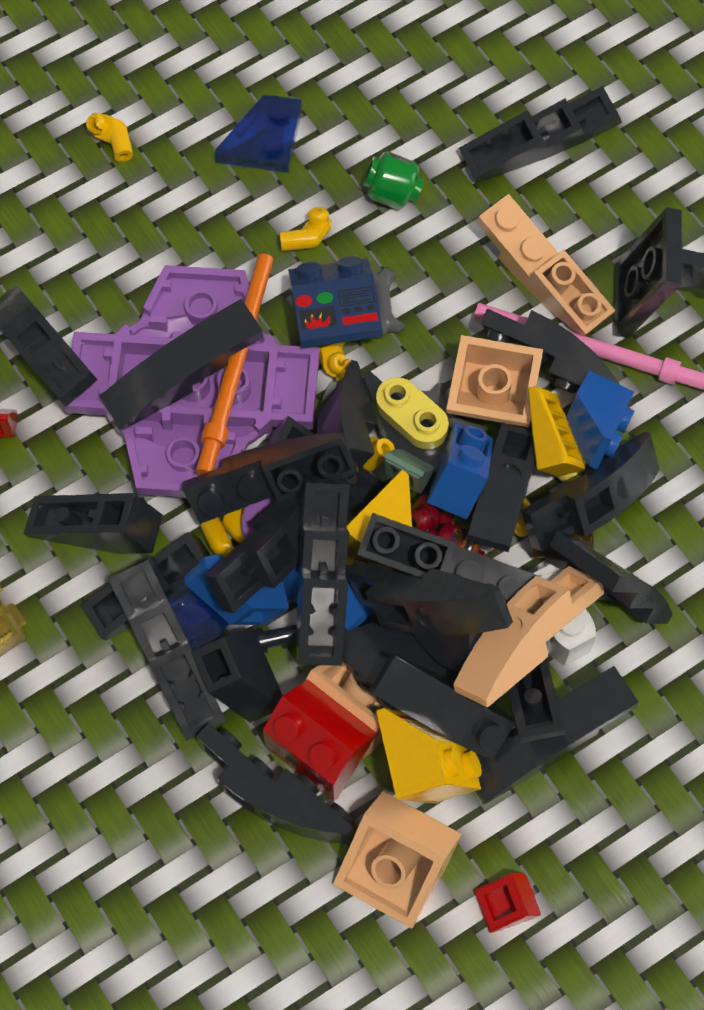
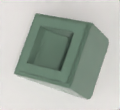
(417, 469)

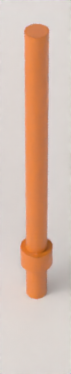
(215, 432)

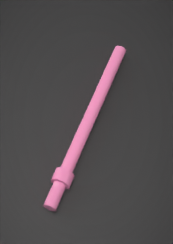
(668, 370)

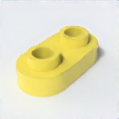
(410, 411)

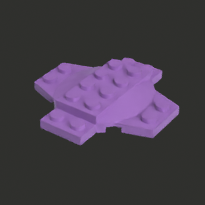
(167, 444)

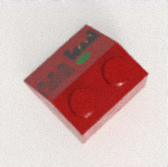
(317, 737)

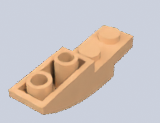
(542, 270)
(537, 615)

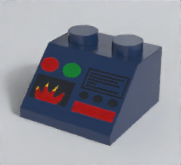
(335, 302)

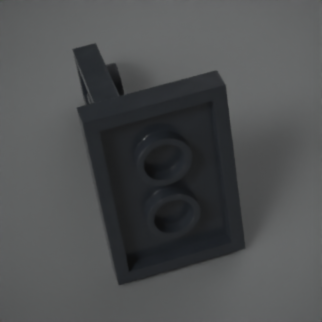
(653, 272)

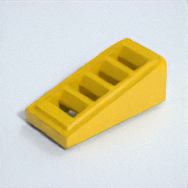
(552, 436)

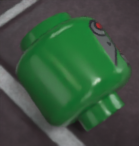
(393, 180)

